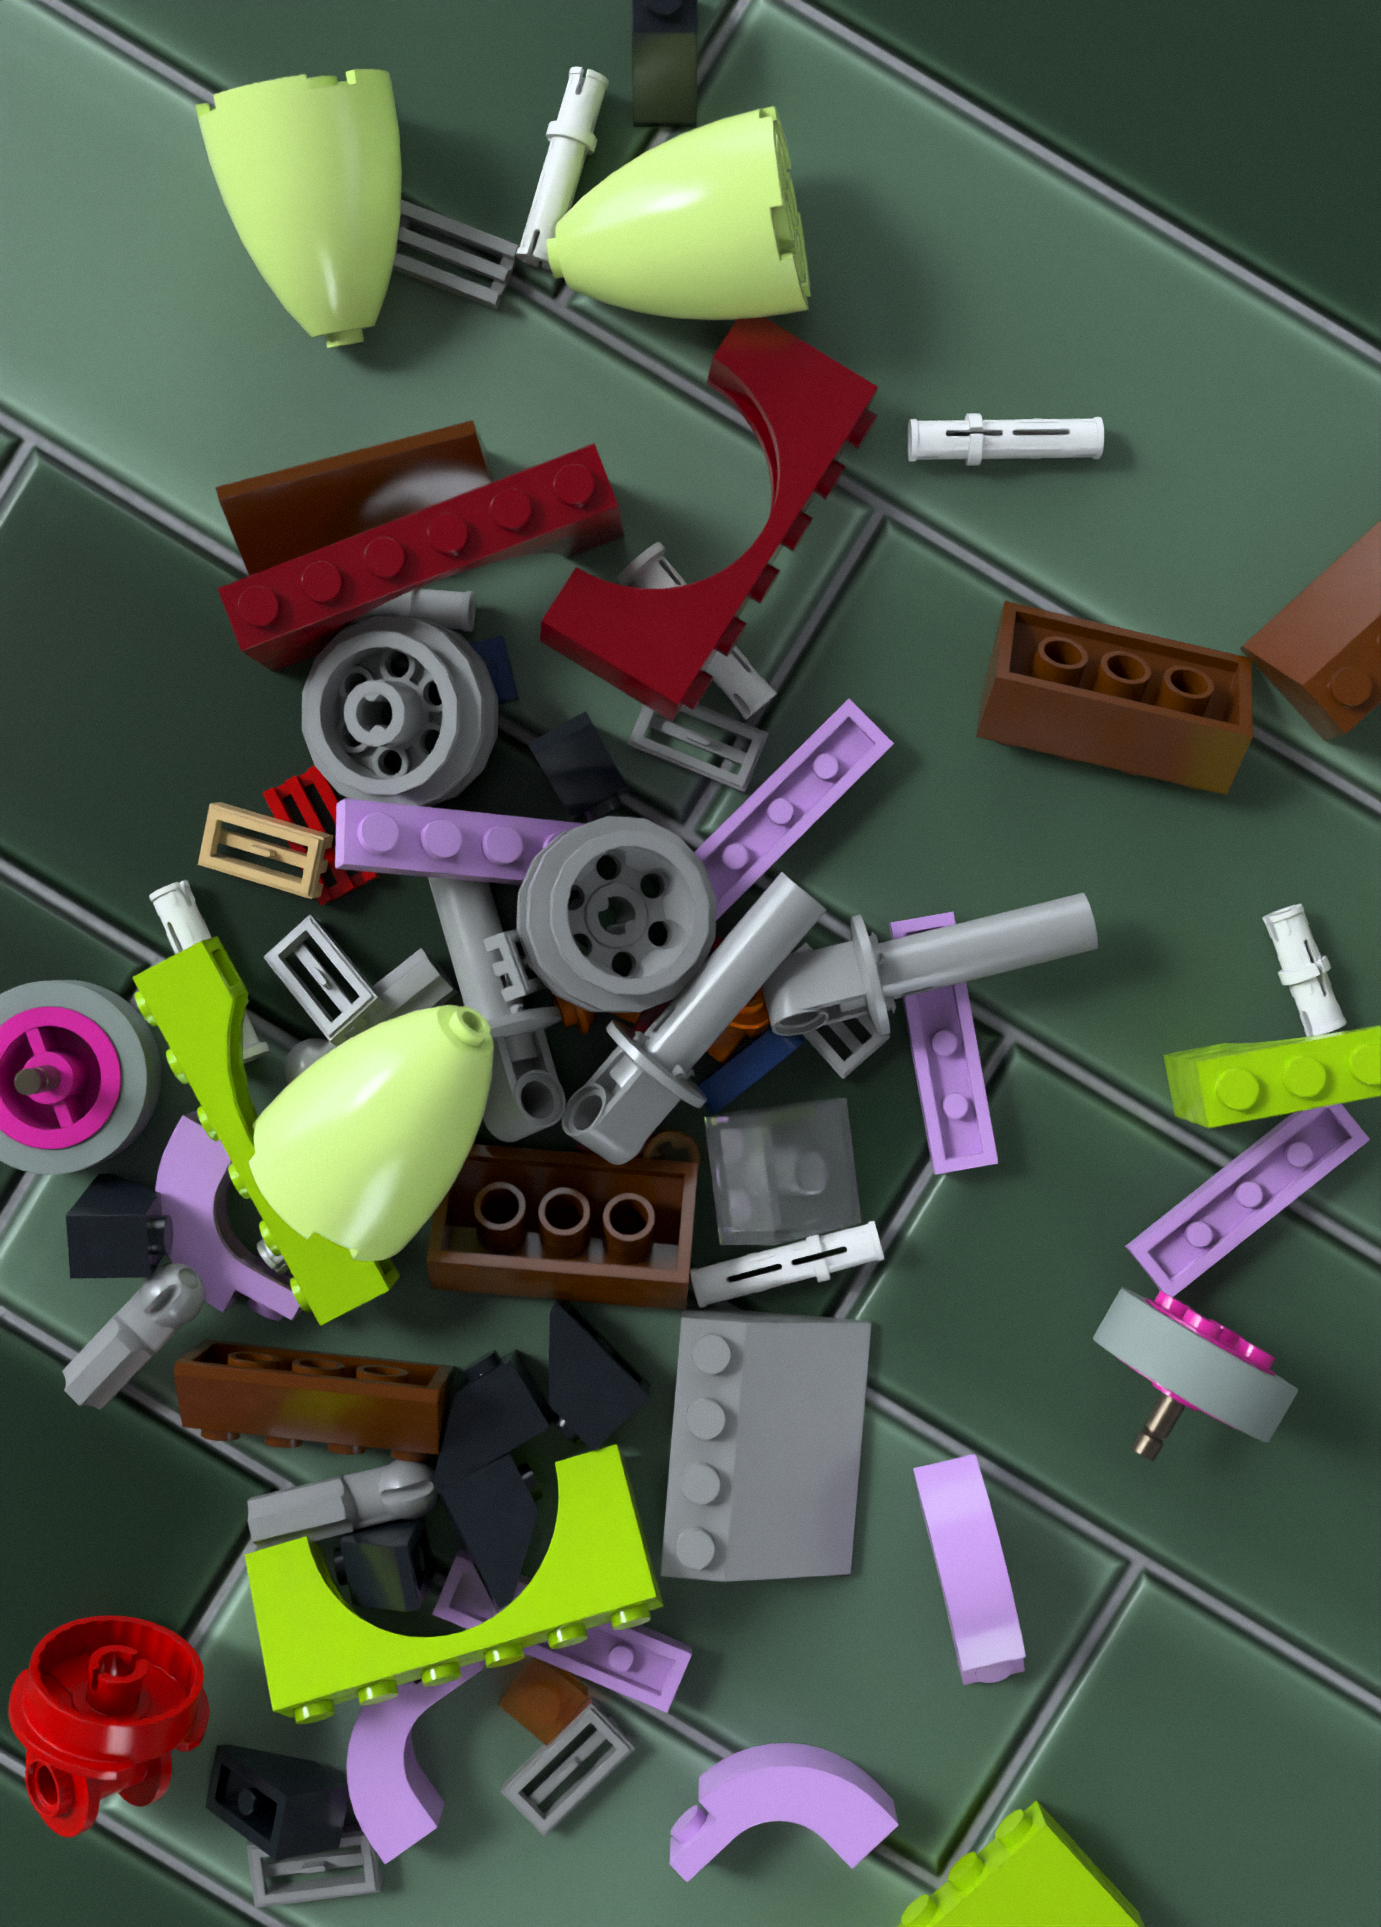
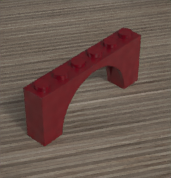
(305, 602)
(664, 639)

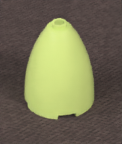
(313, 191)
(693, 228)
(377, 1130)

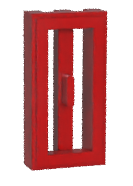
(296, 788)

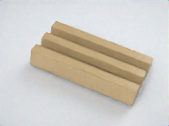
(312, 861)

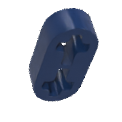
(746, 1067)

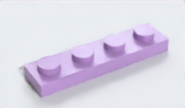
(790, 802)
(439, 841)
(947, 1067)
(1245, 1195)
(626, 1660)

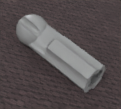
(410, 987)
(134, 1334)
(343, 1503)

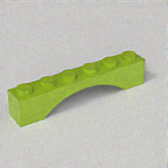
(201, 1015)

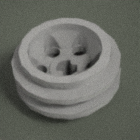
(347, 699)
(682, 905)

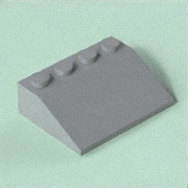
(765, 1445)

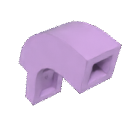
(195, 1194)
(971, 1570)
(384, 1779)
(787, 1785)

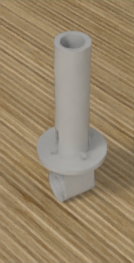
(868, 975)
(521, 1053)
(653, 1069)

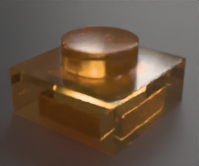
(543, 1698)

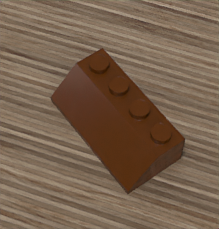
(349, 493)
(1328, 642)
(1117, 698)
(566, 1228)
(314, 1398)

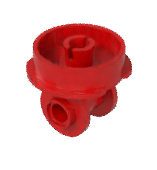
(104, 1714)

